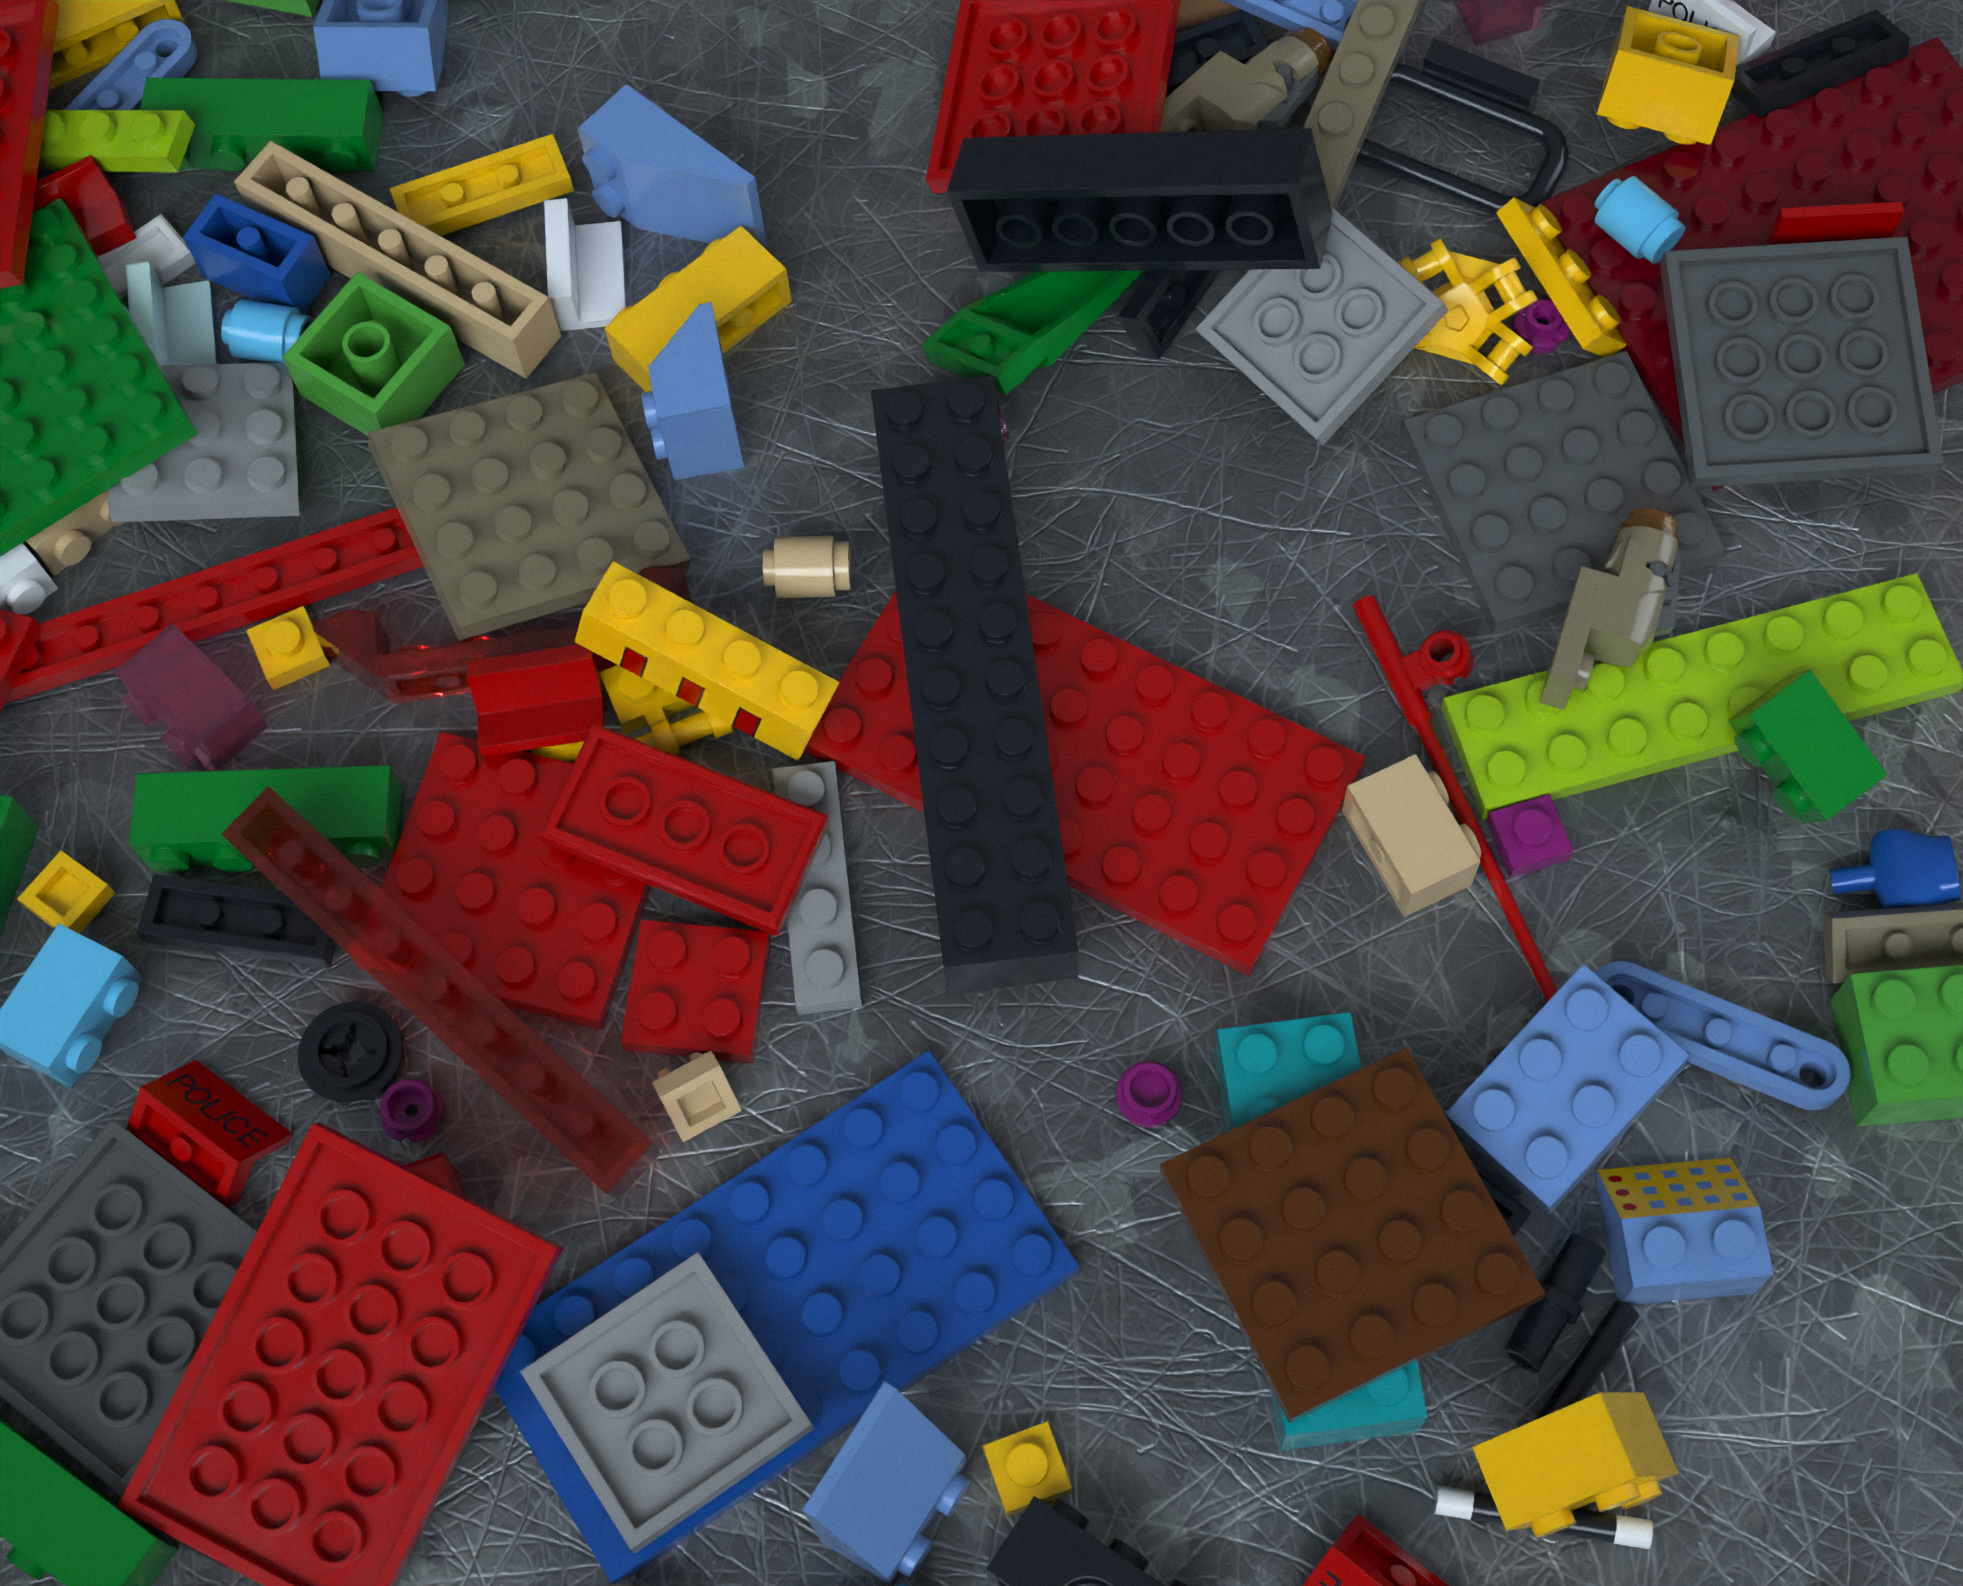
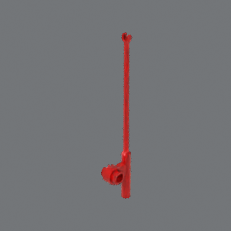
(1407, 679)

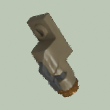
(1250, 94)
(1621, 606)

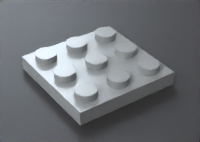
(1324, 333)
(237, 461)
(666, 1402)

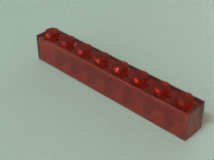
(443, 993)

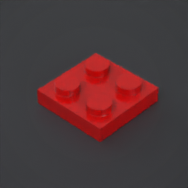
(696, 990)

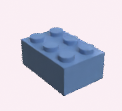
(1566, 1089)

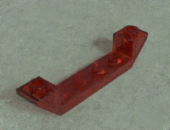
(420, 672)

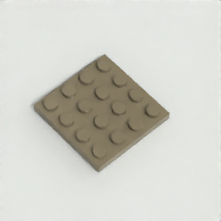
(524, 502)

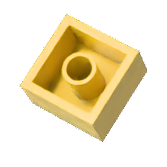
(1668, 76)

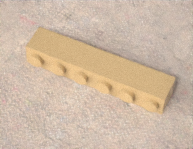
(365, 236)

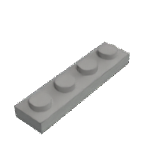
(822, 914)

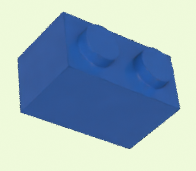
(256, 255)

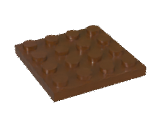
(1350, 1234)

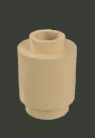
(808, 566)

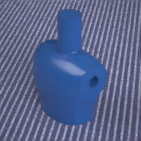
(1904, 870)

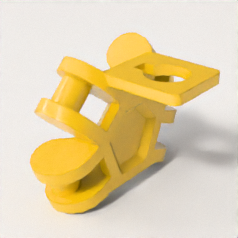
(1470, 313)

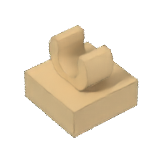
(696, 1095)

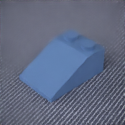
(383, 41)
(665, 174)
(888, 1488)

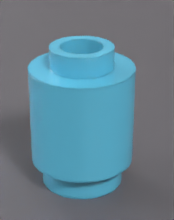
(1638, 219)
(262, 330)

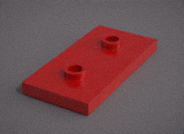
(685, 829)

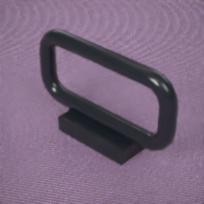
(1485, 92)

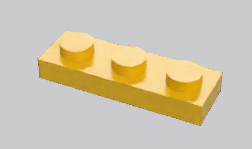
(485, 187)
(1563, 277)

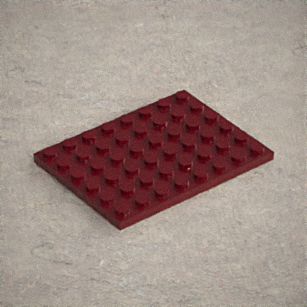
(1854, 143)

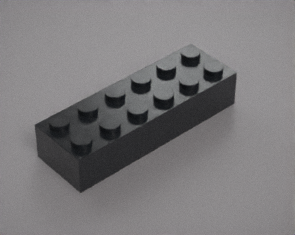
(1143, 201)

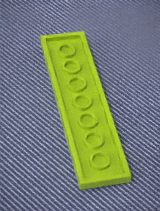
(1674, 704)

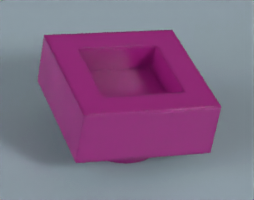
(1529, 836)

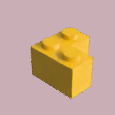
(1579, 1455)

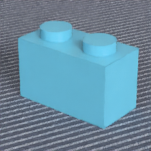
(67, 1005)

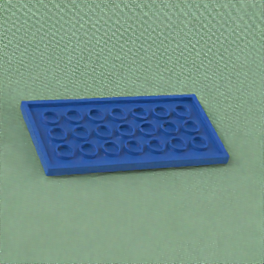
(849, 1259)

